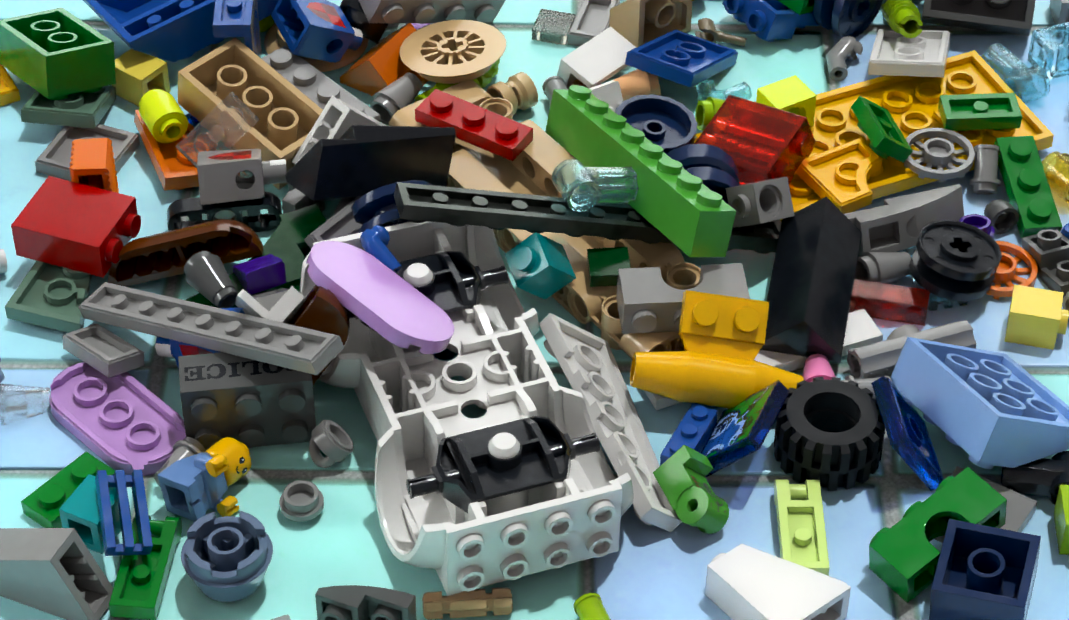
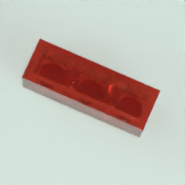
(890, 301)

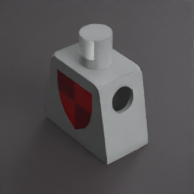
(220, 178)

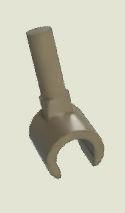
(711, 34)

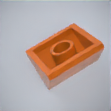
(380, 64)

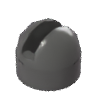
(1002, 215)

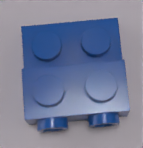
(768, 18)

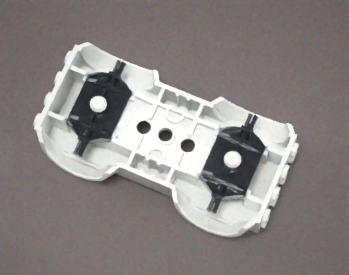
(489, 491)

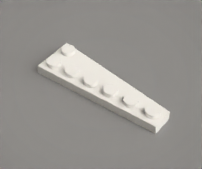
(595, 373)

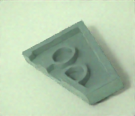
(50, 297)

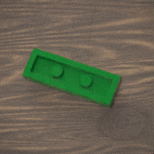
(1027, 185)

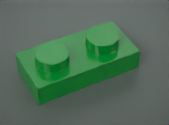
(980, 111)
(881, 130)
(46, 501)

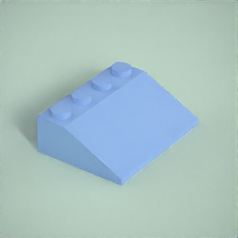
(982, 402)

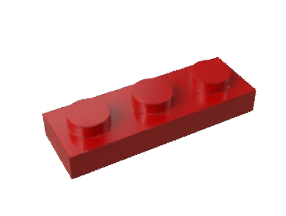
(475, 124)

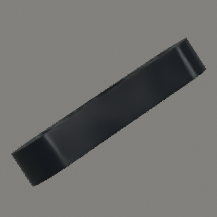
(257, 222)

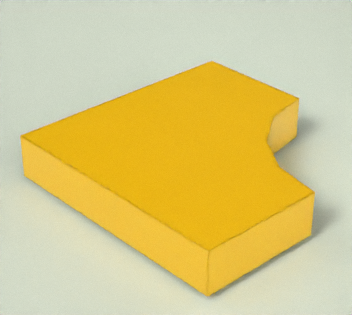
(842, 174)

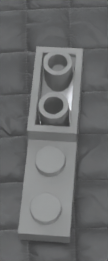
(903, 217)

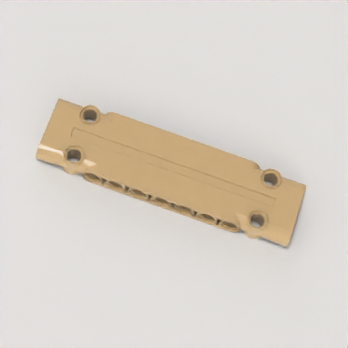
(532, 175)

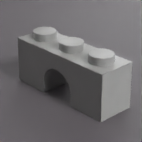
(653, 306)

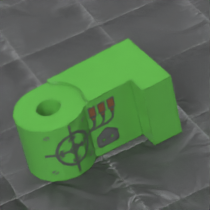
(689, 492)

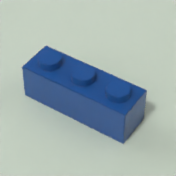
(691, 431)

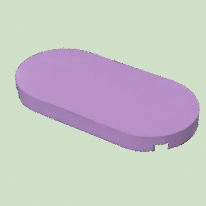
(379, 297)
(116, 418)

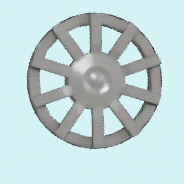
(939, 154)

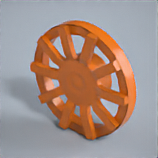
(1008, 272)

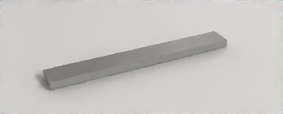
(213, 328)

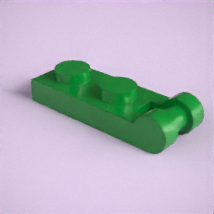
(144, 577)

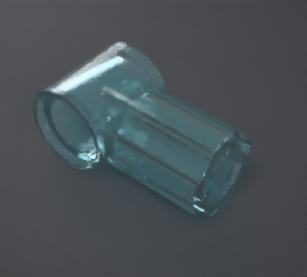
(1025, 82)
(587, 186)

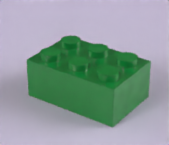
(56, 53)

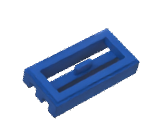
(121, 483)

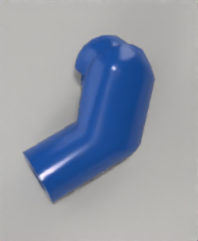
(375, 243)

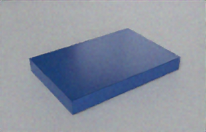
(681, 58)

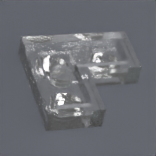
(219, 130)

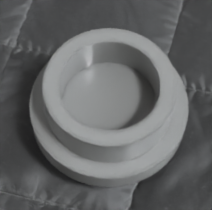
(301, 501)

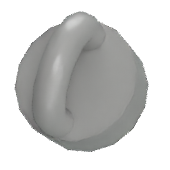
(332, 441)

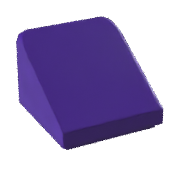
(261, 273)

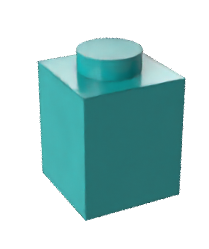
(540, 266)
(82, 513)

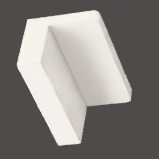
(596, 59)
(280, 312)

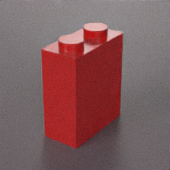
(75, 226)

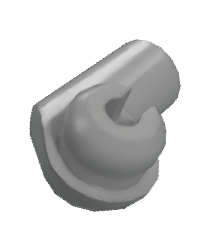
(843, 49)

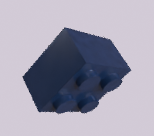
(984, 573)

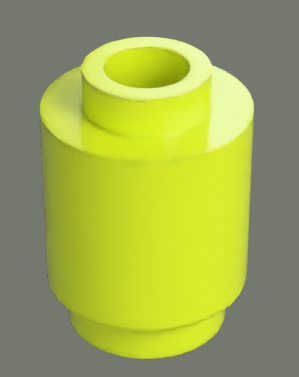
(162, 116)

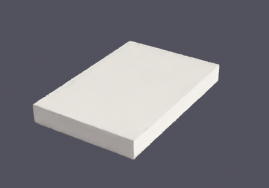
(905, 56)

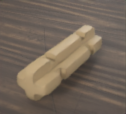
(467, 604)

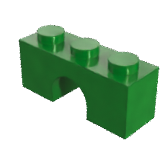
(904, 552)

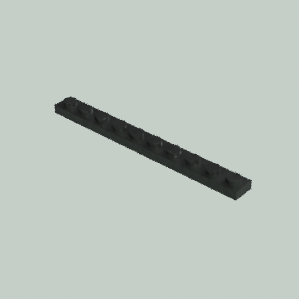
(551, 214)

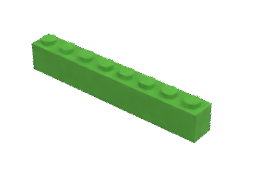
(667, 193)

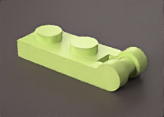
(801, 524)

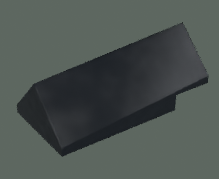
(373, 158)
(812, 282)

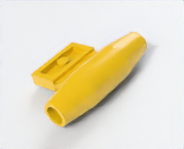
(719, 354)

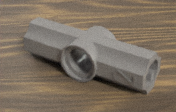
(881, 357)

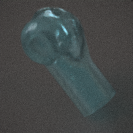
(707, 89)

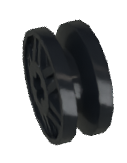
(955, 260)

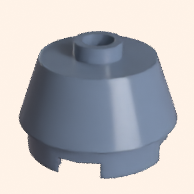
(227, 555)

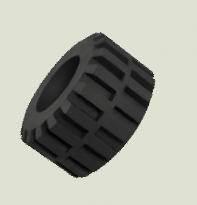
(829, 433)

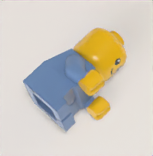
(202, 479)

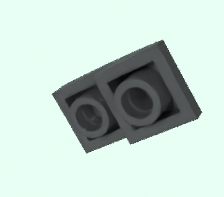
(1051, 254)
(364, 603)

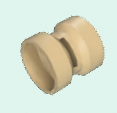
(518, 90)

